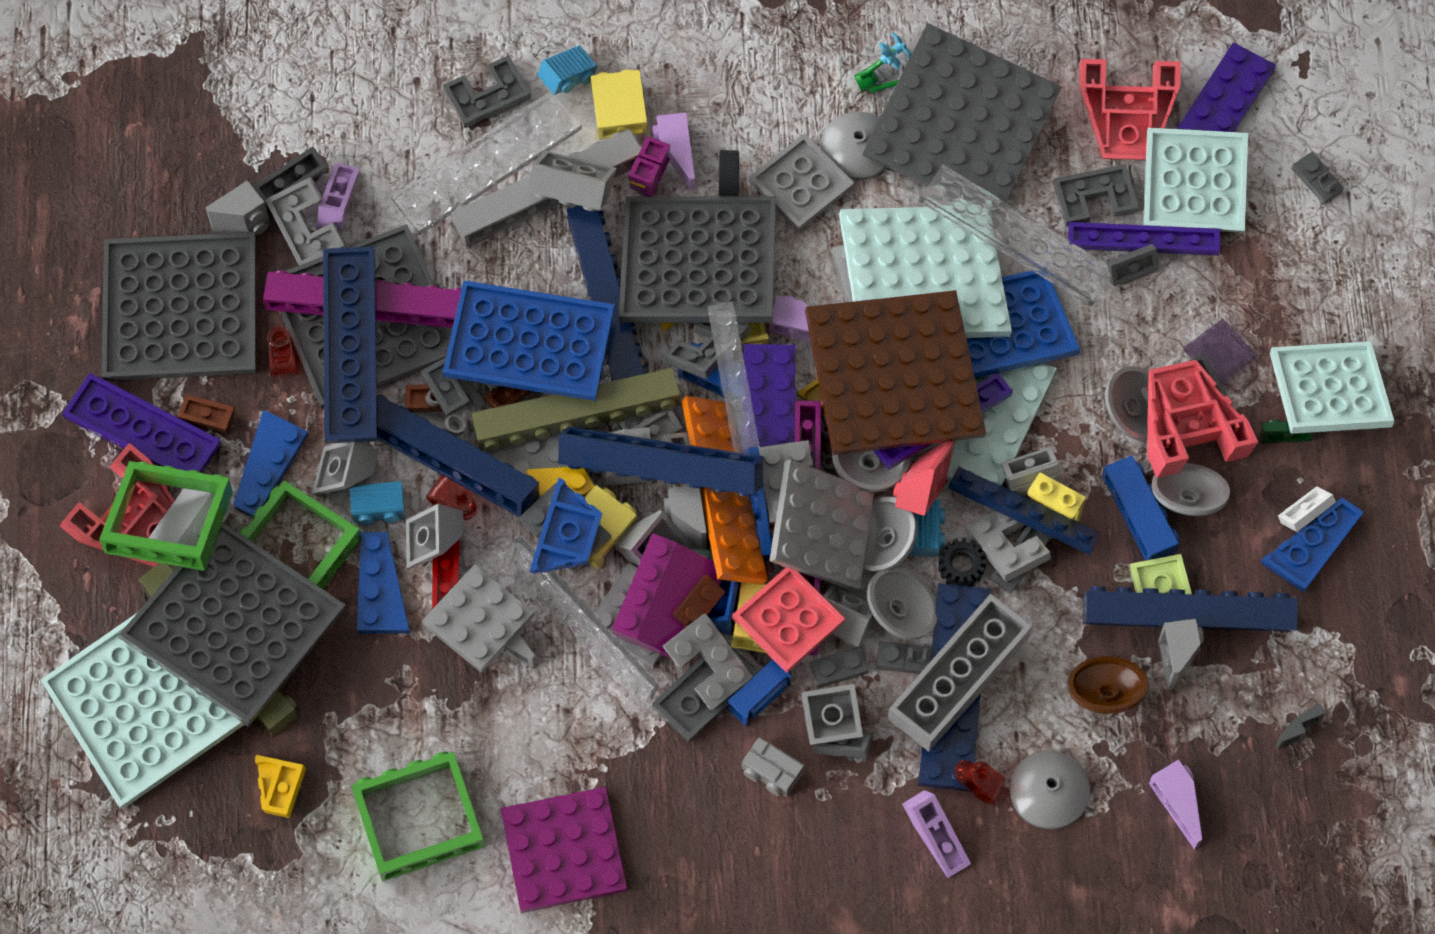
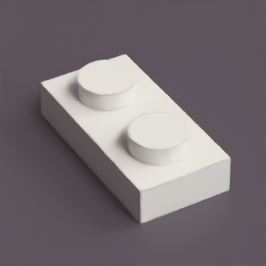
(1306, 509)

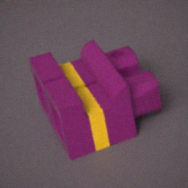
(649, 166)

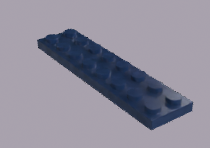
(350, 345)
(938, 766)

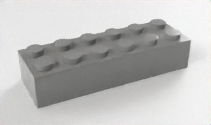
(959, 672)

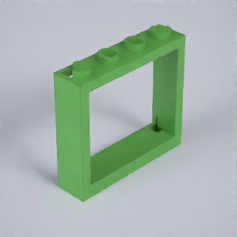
(158, 550)
(336, 555)
(432, 854)

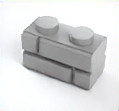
(1023, 470)
(772, 767)

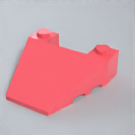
(1126, 112)
(1188, 412)
(142, 515)

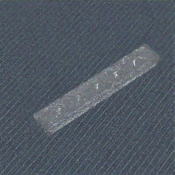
(733, 377)

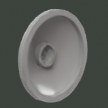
(845, 150)
(1126, 403)
(874, 479)
(1192, 491)
(889, 523)
(902, 603)
(1044, 805)

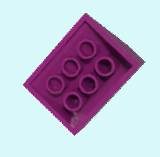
(656, 590)

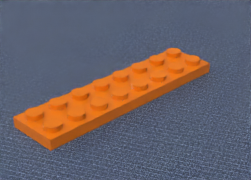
(727, 514)

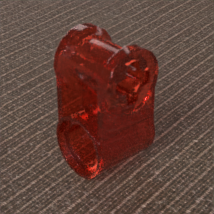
(281, 357)
(452, 495)
(980, 780)

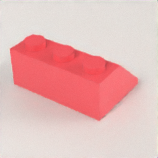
(924, 479)

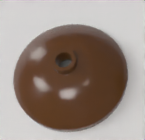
(1108, 685)

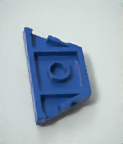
(567, 531)

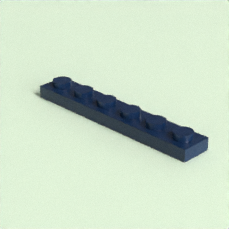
(1024, 510)

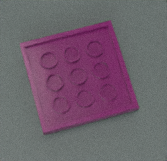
(563, 850)

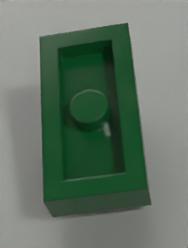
(1279, 432)

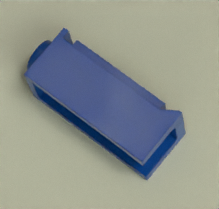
(759, 692)

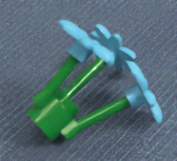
(867, 78)

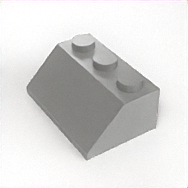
(571, 180)
(186, 518)

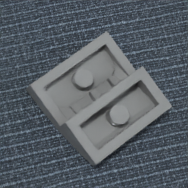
(659, 422)

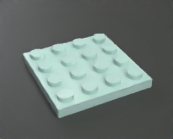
(1196, 179)
(1331, 387)

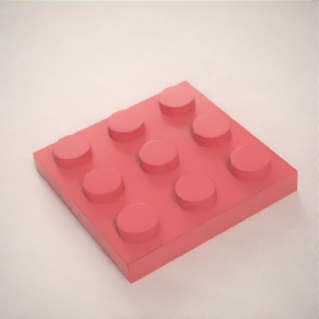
(788, 618)

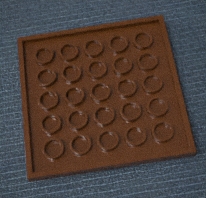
(895, 372)

